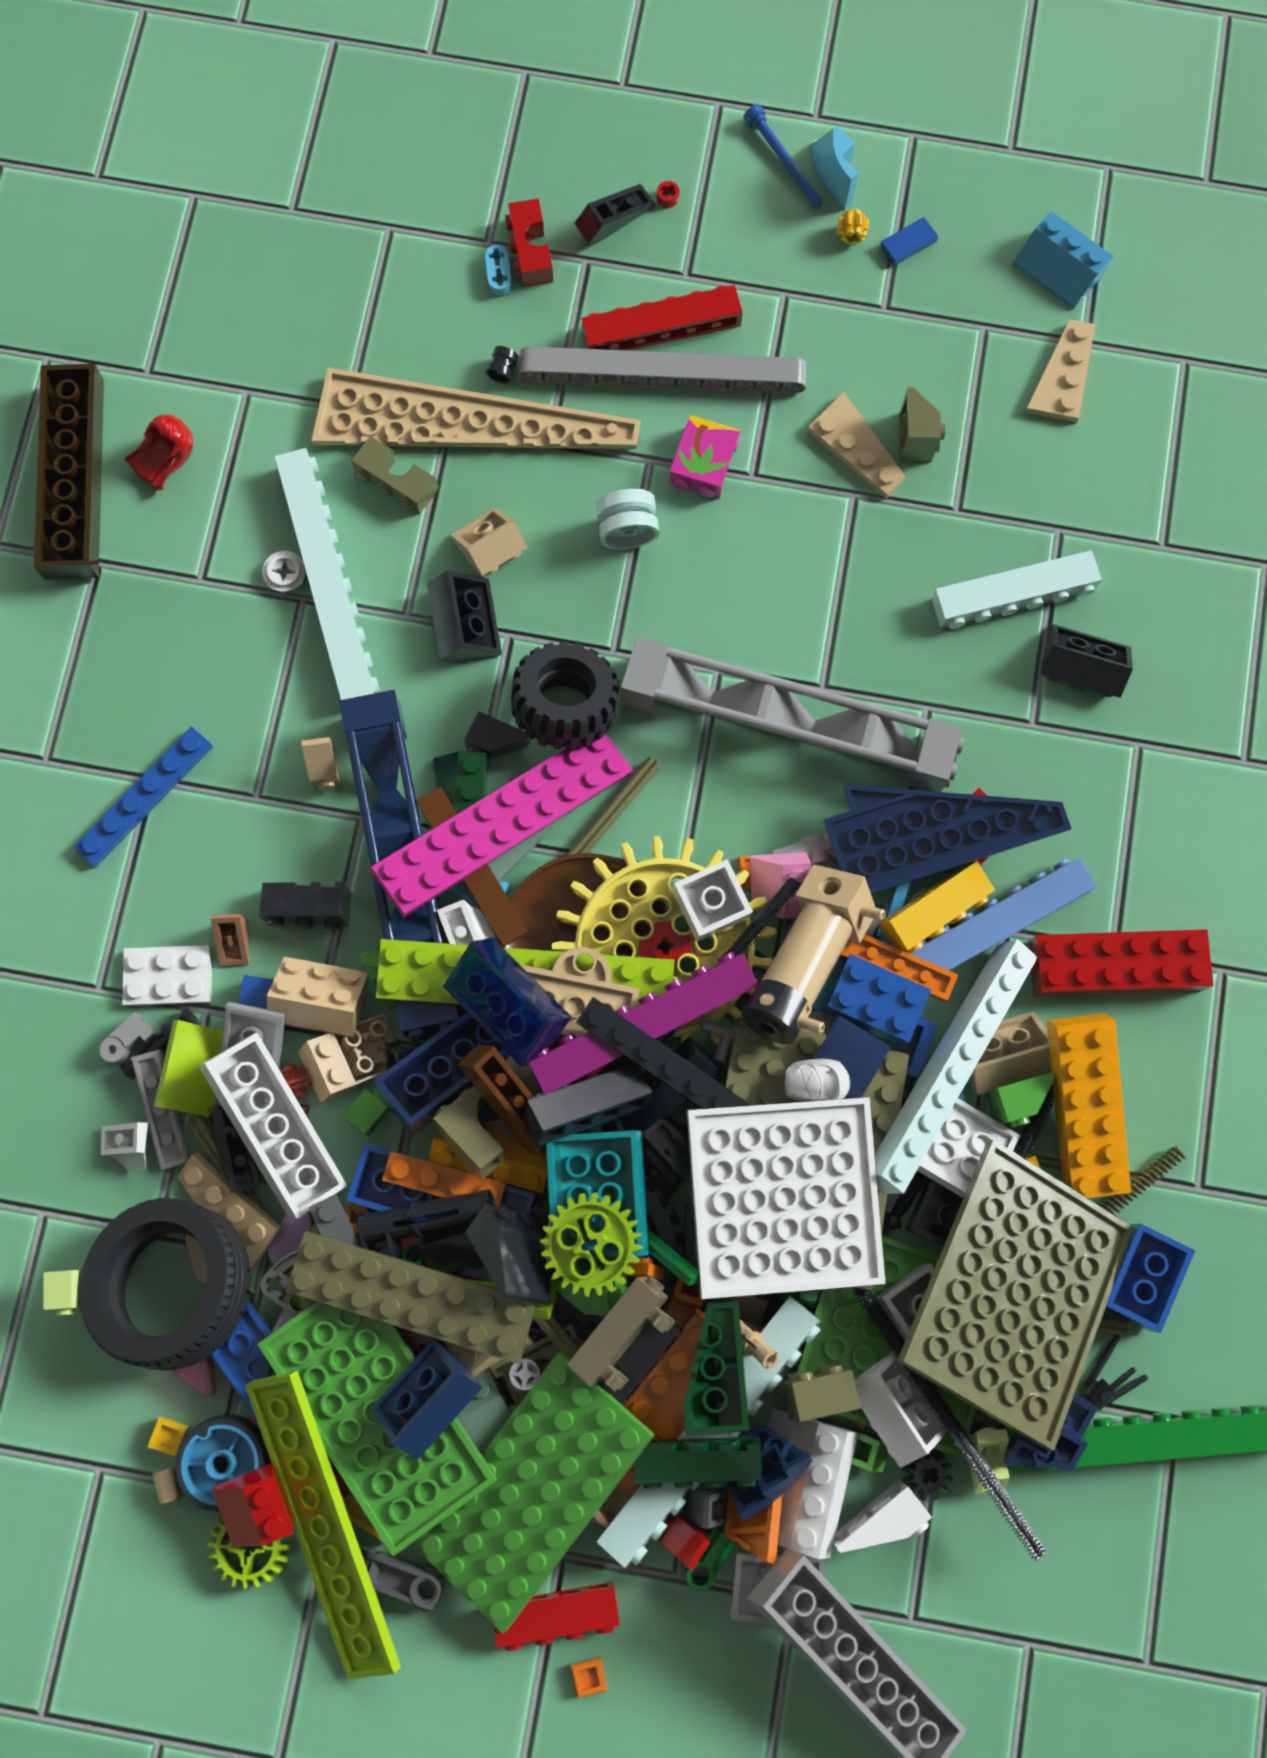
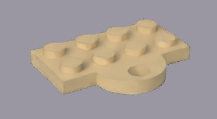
(576, 987)

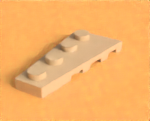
(1063, 381)
(856, 445)
(210, 1190)

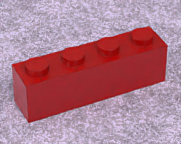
(563, 1614)

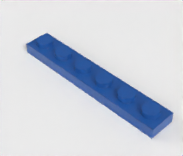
(143, 797)

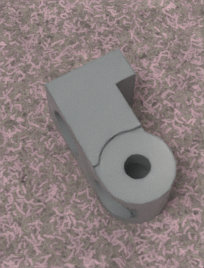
(125, 1038)

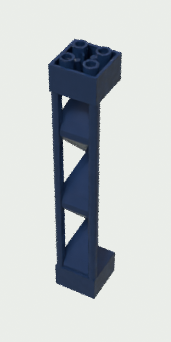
(377, 741)

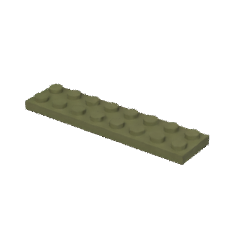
(411, 1296)

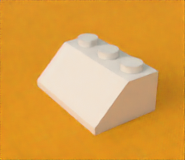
(898, 1411)

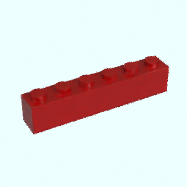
(663, 320)

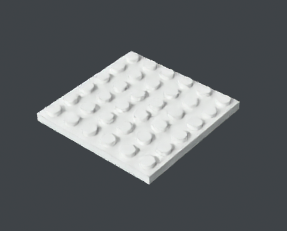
(785, 1197)

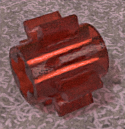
(296, 1079)

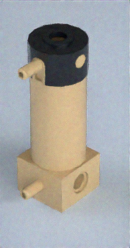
(833, 910)

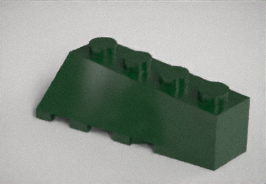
(463, 777)
(699, 1461)

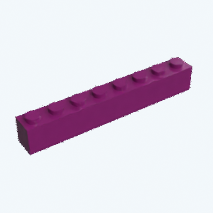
(654, 1016)

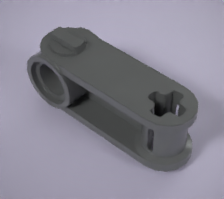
(402, 1578)

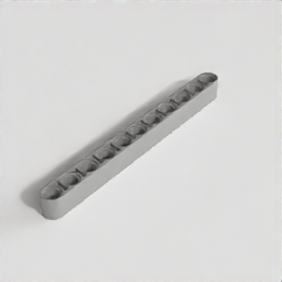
(662, 370)

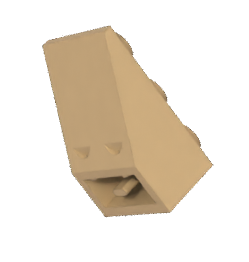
(345, 1063)

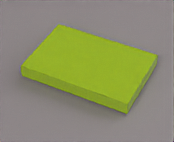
(181, 1081)

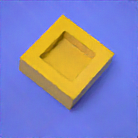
(168, 1436)

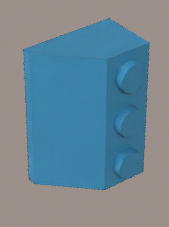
(1062, 259)

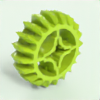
(246, 1573)

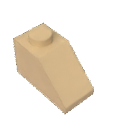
(322, 763)

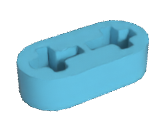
(493, 271)

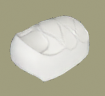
(816, 1080)

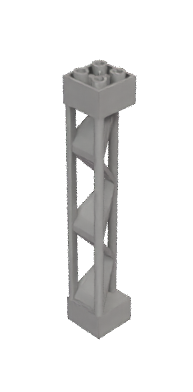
(768, 704)

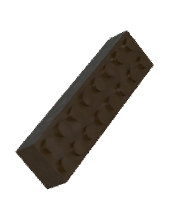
(69, 472)

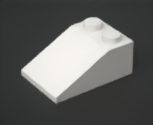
(887, 1518)

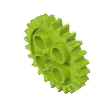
(566, 1257)

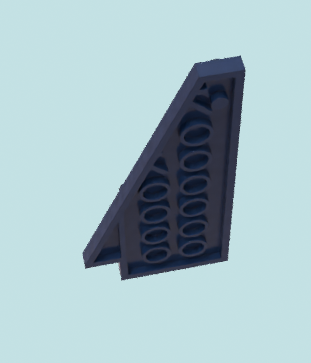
(913, 834)

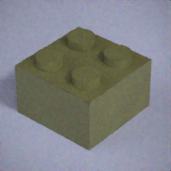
(820, 1394)

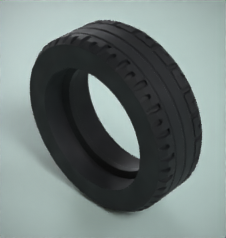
(108, 1269)

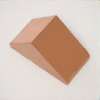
(231, 939)

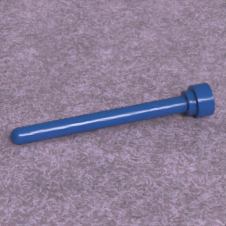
(756, 118)

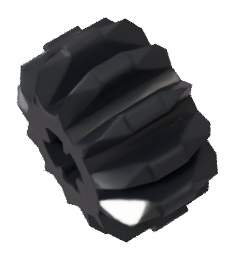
(928, 1485)

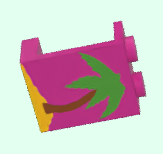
(704, 456)

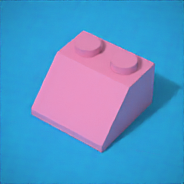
(770, 874)

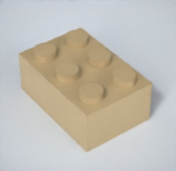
(319, 995)

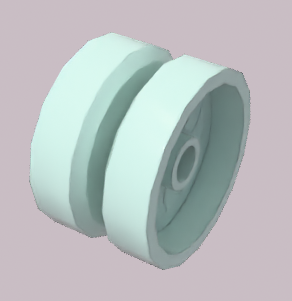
(627, 519)

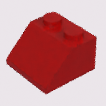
(254, 1508)

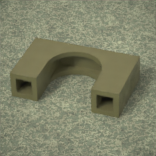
(463, 1132)

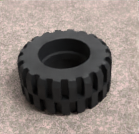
(568, 667)

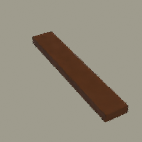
(481, 884)

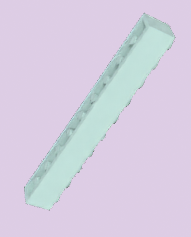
(325, 574)
(951, 1066)
(648, 1508)

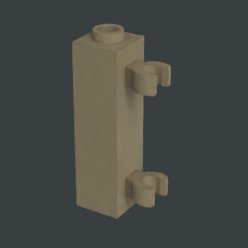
(617, 1332)

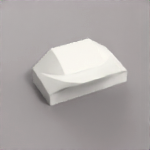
(464, 923)
(125, 1144)

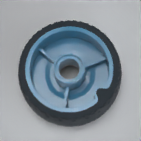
(197, 1456)

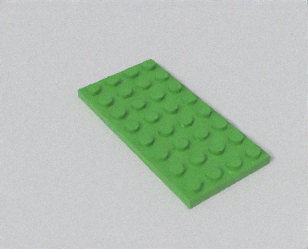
(344, 1370)
(553, 1474)

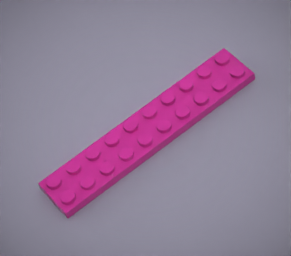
(498, 823)

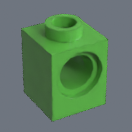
(367, 1111)

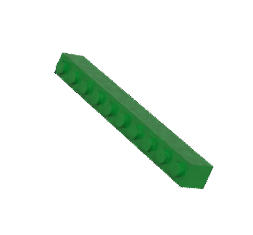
(1169, 1437)

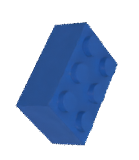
(877, 1000)
(1149, 1278)

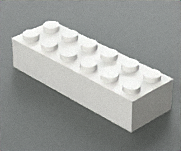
(272, 1125)

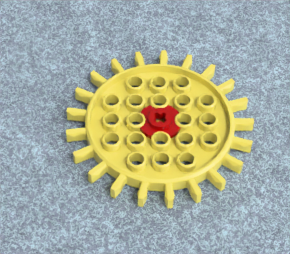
(656, 878)

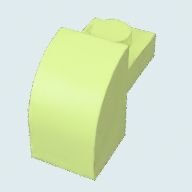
(992, 1446)

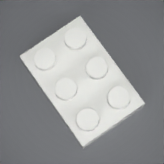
(167, 975)

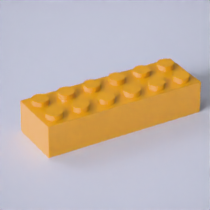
(1089, 1105)

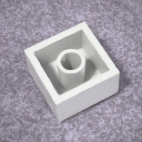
(712, 900)

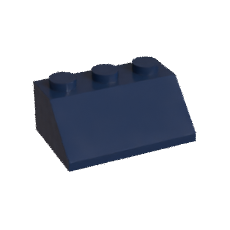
(425, 1399)

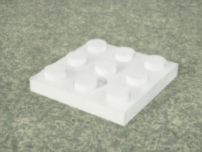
(960, 1144)

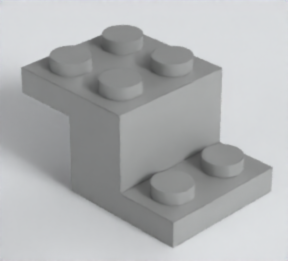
(747, 1574)

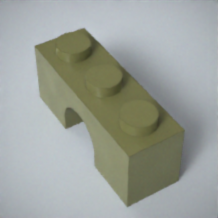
(411, 489)

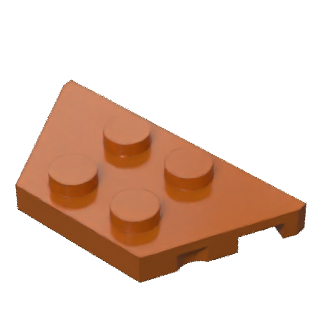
(757, 1533)

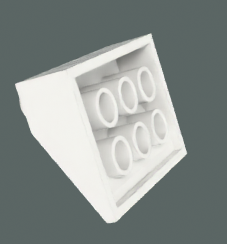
(815, 1500)

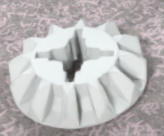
(276, 564)

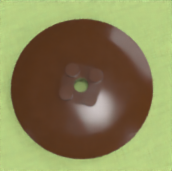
(550, 890)

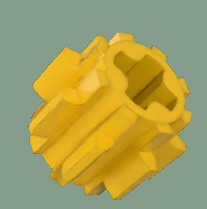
(852, 226)

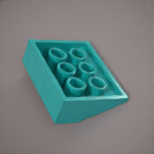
(602, 1165)

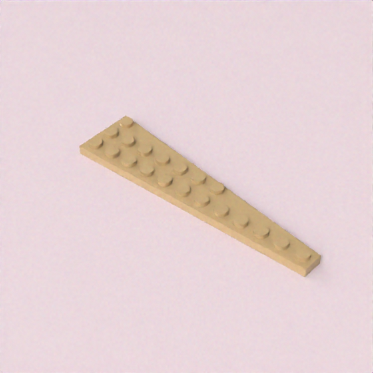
(437, 416)

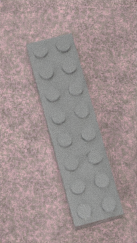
(855, 1660)

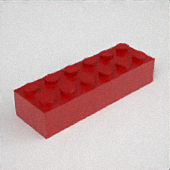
(1121, 962)

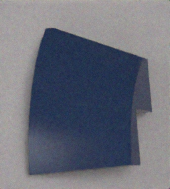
(856, 1051)
(1068, 1446)
(781, 1468)

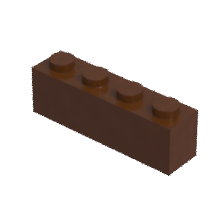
(502, 1091)

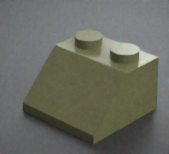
(919, 428)

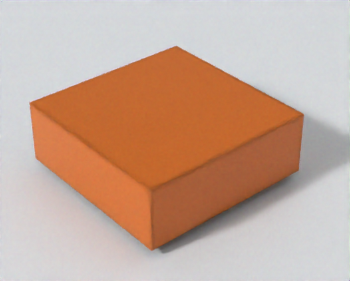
(589, 1677)

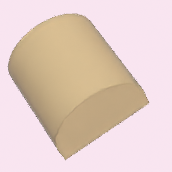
(167, 1485)

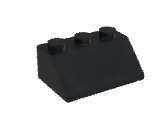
(463, 617)
(1086, 661)

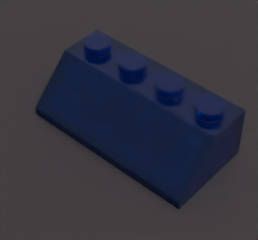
(506, 1000)

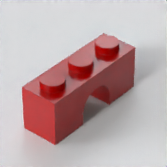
(533, 261)

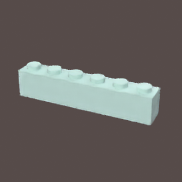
(1016, 589)

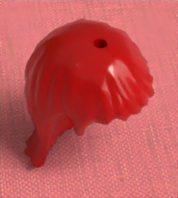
(163, 450)

